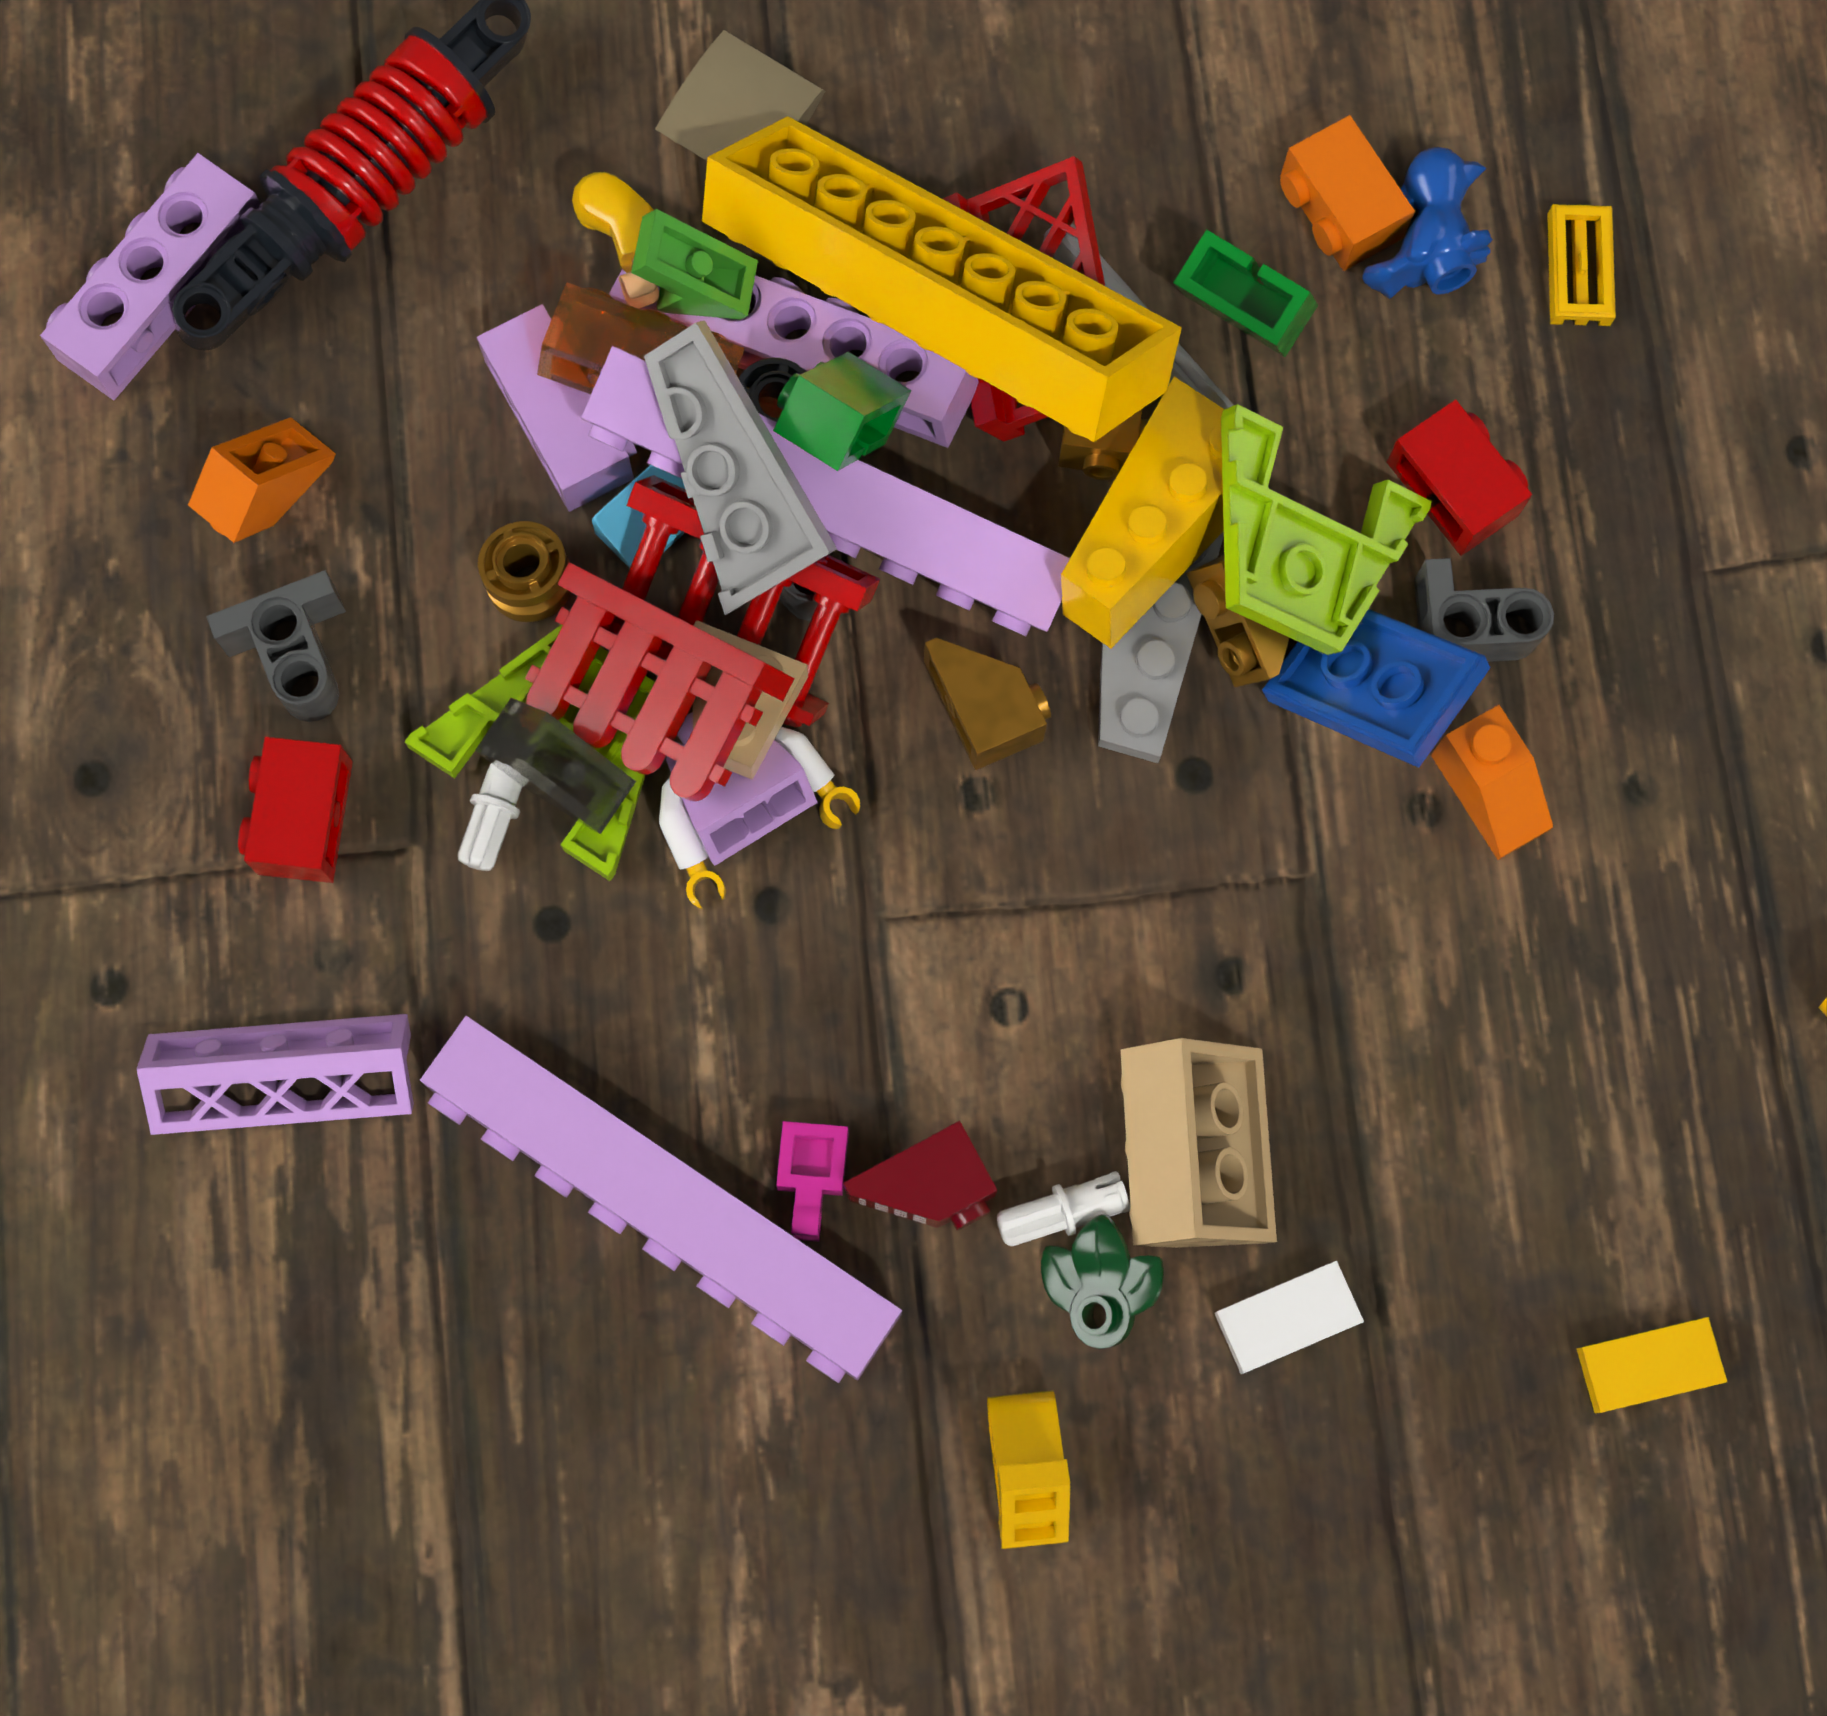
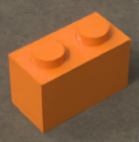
(1345, 193)

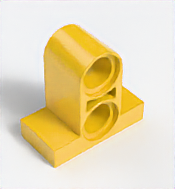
(1029, 1469)

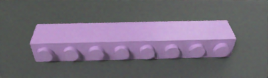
(864, 511)
(660, 1198)

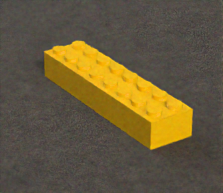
(941, 277)

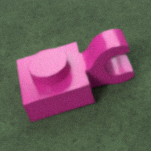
(811, 1165)

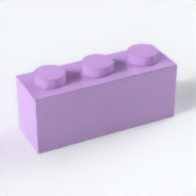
(552, 413)

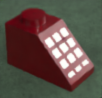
(929, 1182)

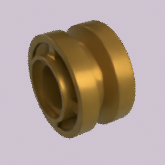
(515, 548)

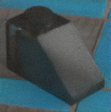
(555, 764)

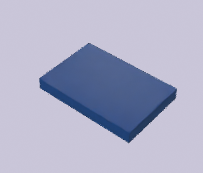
(1384, 689)

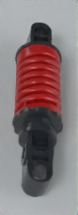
(356, 166)

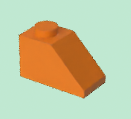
(258, 478)
(1495, 781)

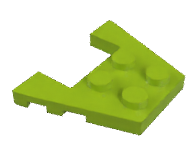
(1291, 562)
(456, 735)

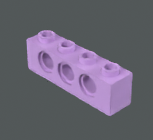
(117, 352)

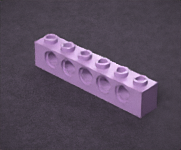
(834, 327)

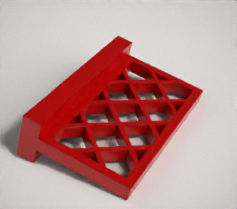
(991, 407)

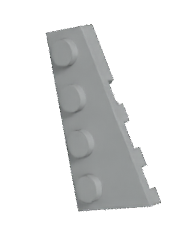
(744, 491)
(1147, 669)

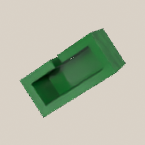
(1227, 285)
(840, 410)

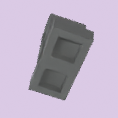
(1482, 613)
(298, 656)

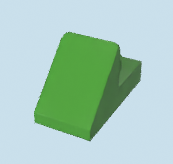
(693, 269)

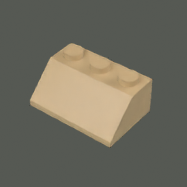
(1197, 1144)

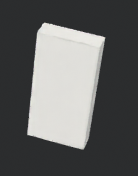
(1288, 1317)

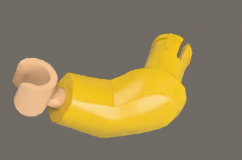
(615, 209)

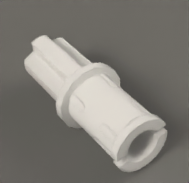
(489, 820)
(1063, 1209)

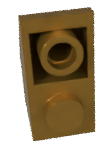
(1244, 647)

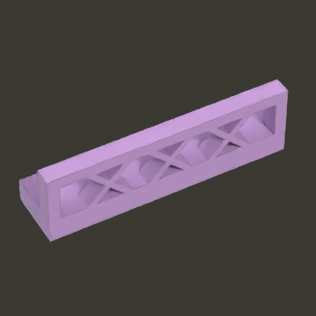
(276, 1053)

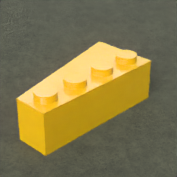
(1152, 519)

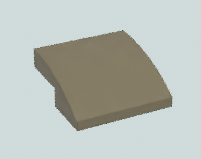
(733, 96)

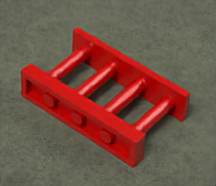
(835, 585)

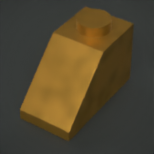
(987, 702)

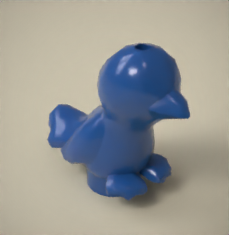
(1439, 241)

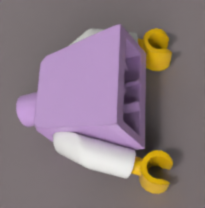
(747, 807)

